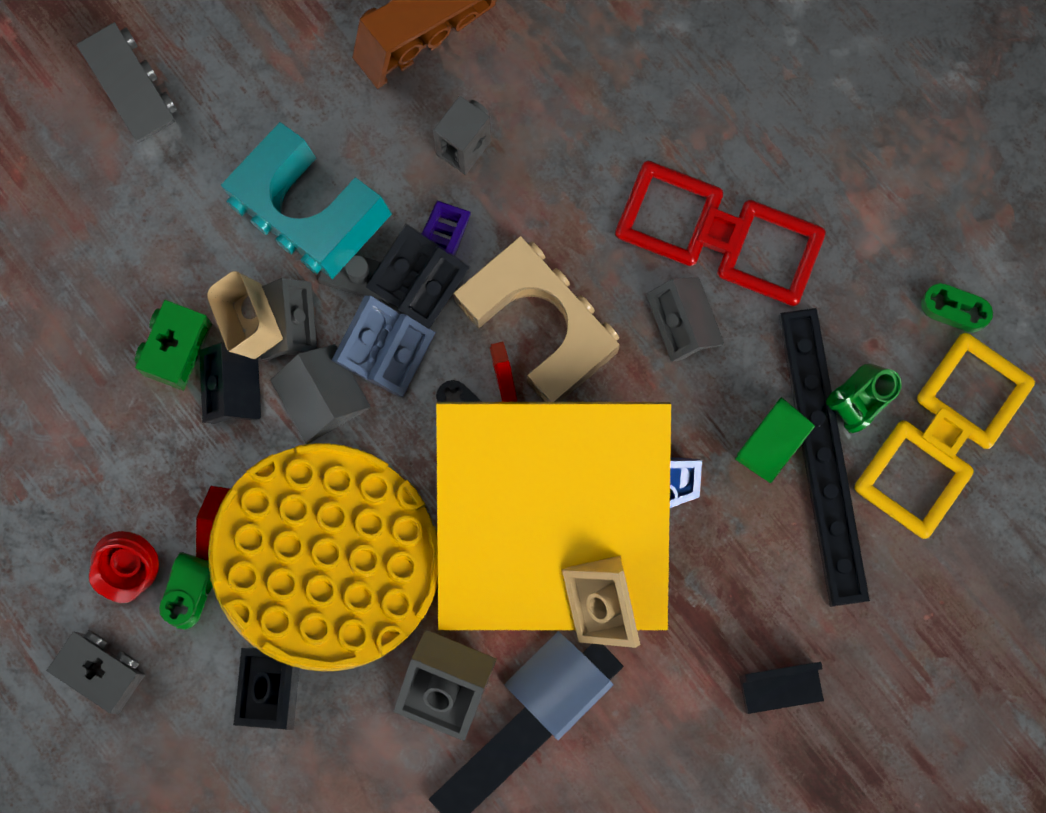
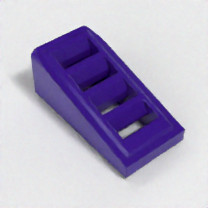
(452, 214)

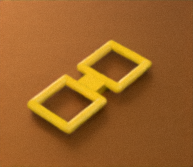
(944, 435)

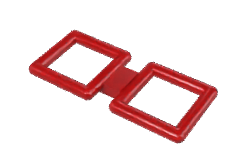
(720, 233)

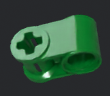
(859, 400)
(187, 586)

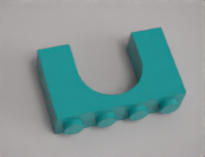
(323, 240)

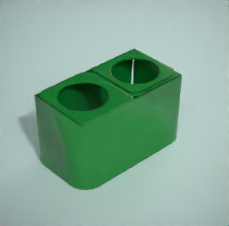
(775, 440)

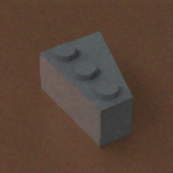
(127, 81)

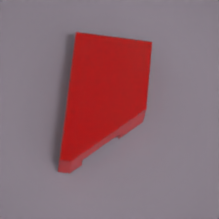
(503, 372)

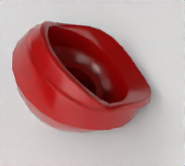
(123, 566)

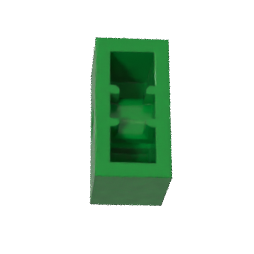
(174, 364)

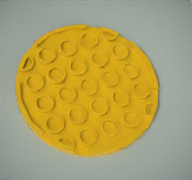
(323, 557)

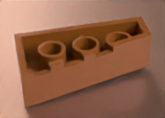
(402, 28)

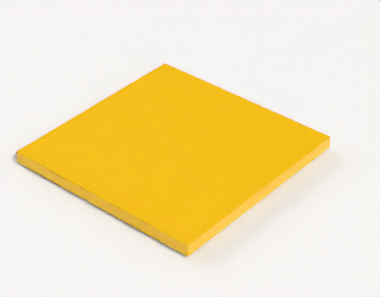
(544, 492)

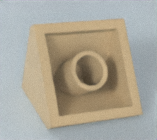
(601, 603)

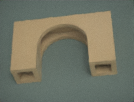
(523, 273)

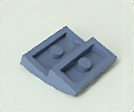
(383, 346)
(558, 685)

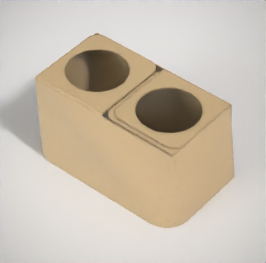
(236, 288)

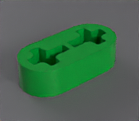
(953, 315)

